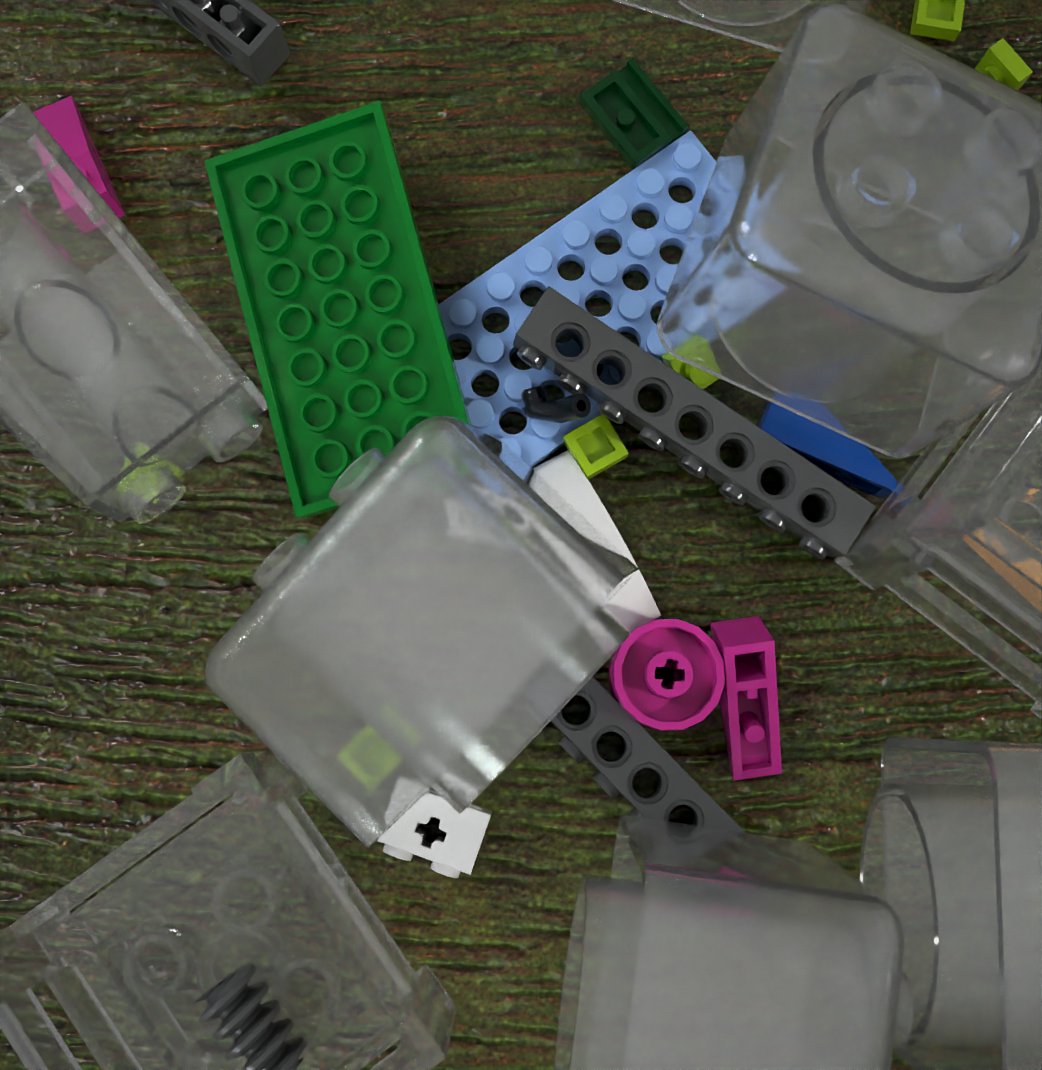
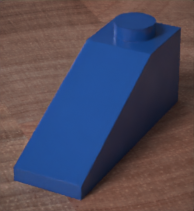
(829, 450)

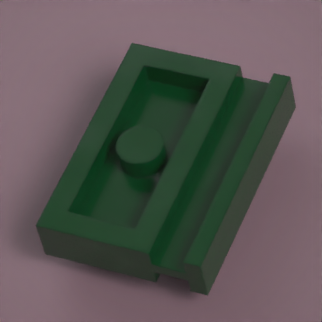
(633, 114)

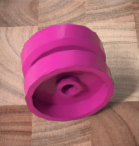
(694, 667)

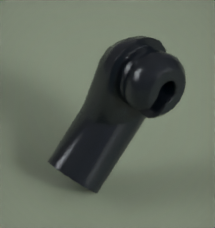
(558, 410)

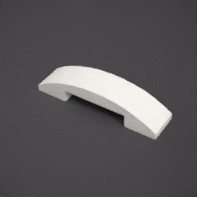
(633, 602)

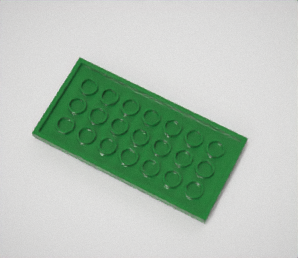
(334, 296)

